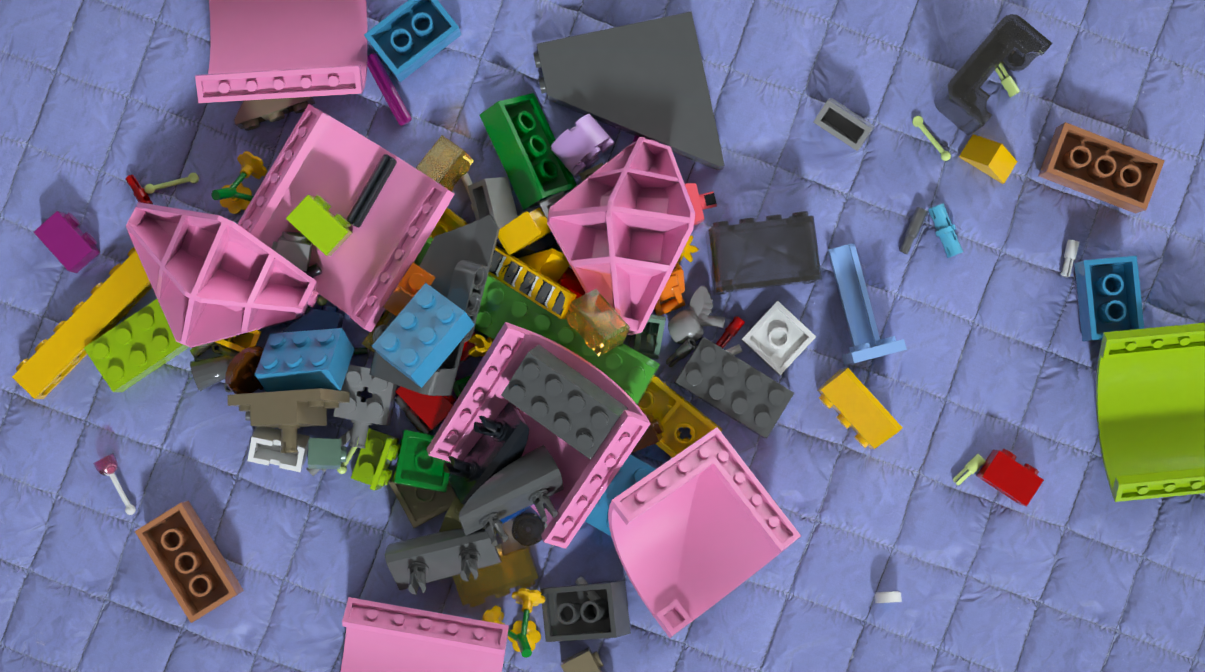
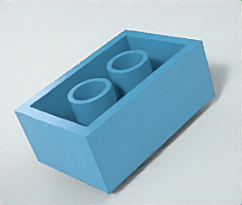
(412, 36)
(1108, 296)
(423, 335)
(305, 360)
(629, 474)

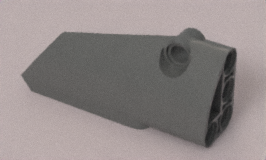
(461, 269)

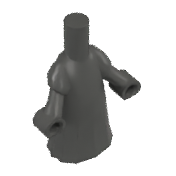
(212, 370)

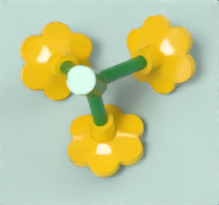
(236, 196)
(524, 633)

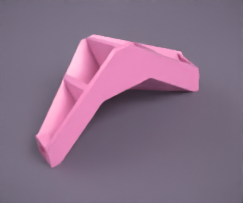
(626, 228)
(215, 275)

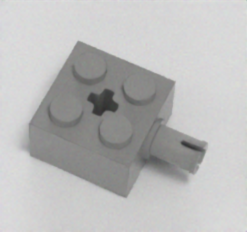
(362, 413)

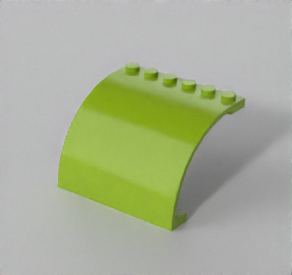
(1152, 411)

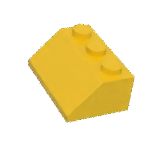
(858, 409)

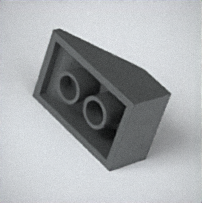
(573, 616)

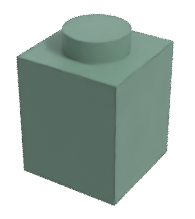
(325, 453)

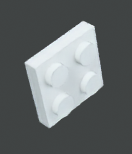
(778, 338)

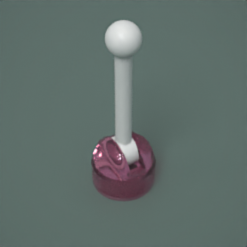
(107, 467)

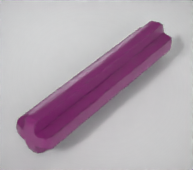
(388, 90)

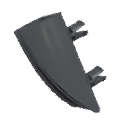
(513, 488)
(439, 557)

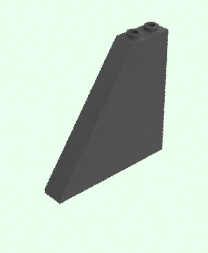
(639, 81)

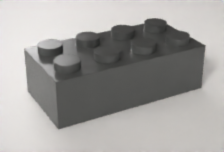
(734, 387)
(563, 401)

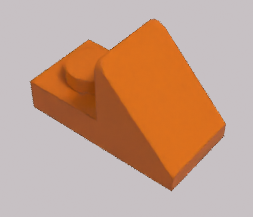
(407, 288)

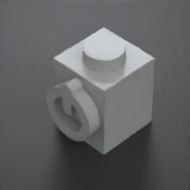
(294, 248)

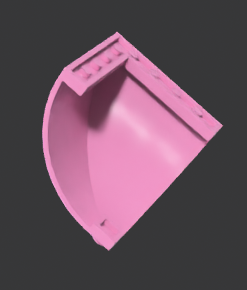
(696, 531)

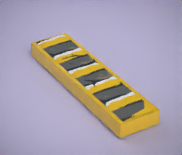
(530, 283)

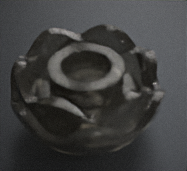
(519, 529)

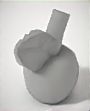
(690, 321)

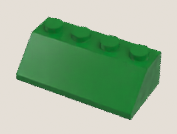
(525, 151)

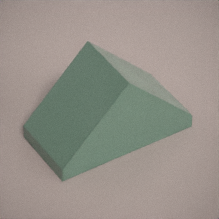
(650, 339)

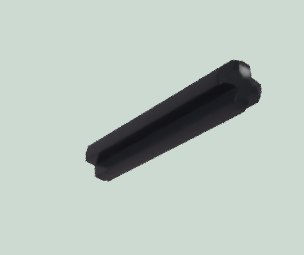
(371, 190)

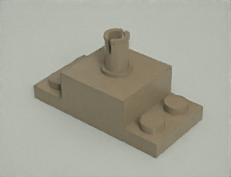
(289, 410)

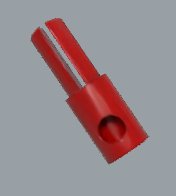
(139, 192)
(730, 331)

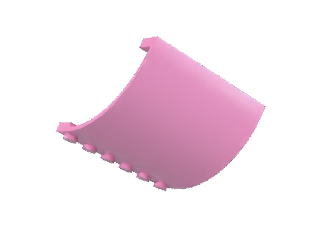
(285, 49)
(336, 164)
(582, 478)
(416, 640)

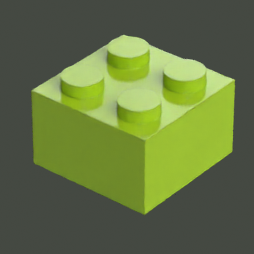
(319, 224)

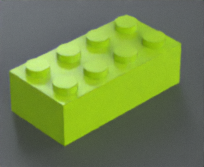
(134, 348)

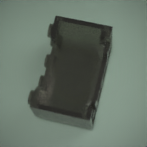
(1009, 43)
(763, 253)

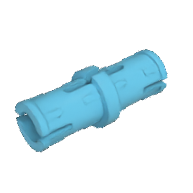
(945, 230)

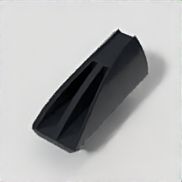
(499, 446)

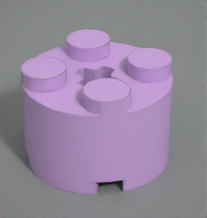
(581, 144)

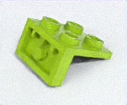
(375, 459)

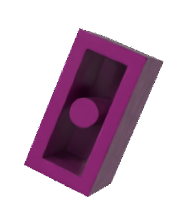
(67, 241)

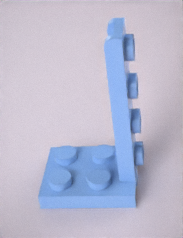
(858, 308)

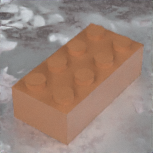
(1101, 168)
(189, 561)

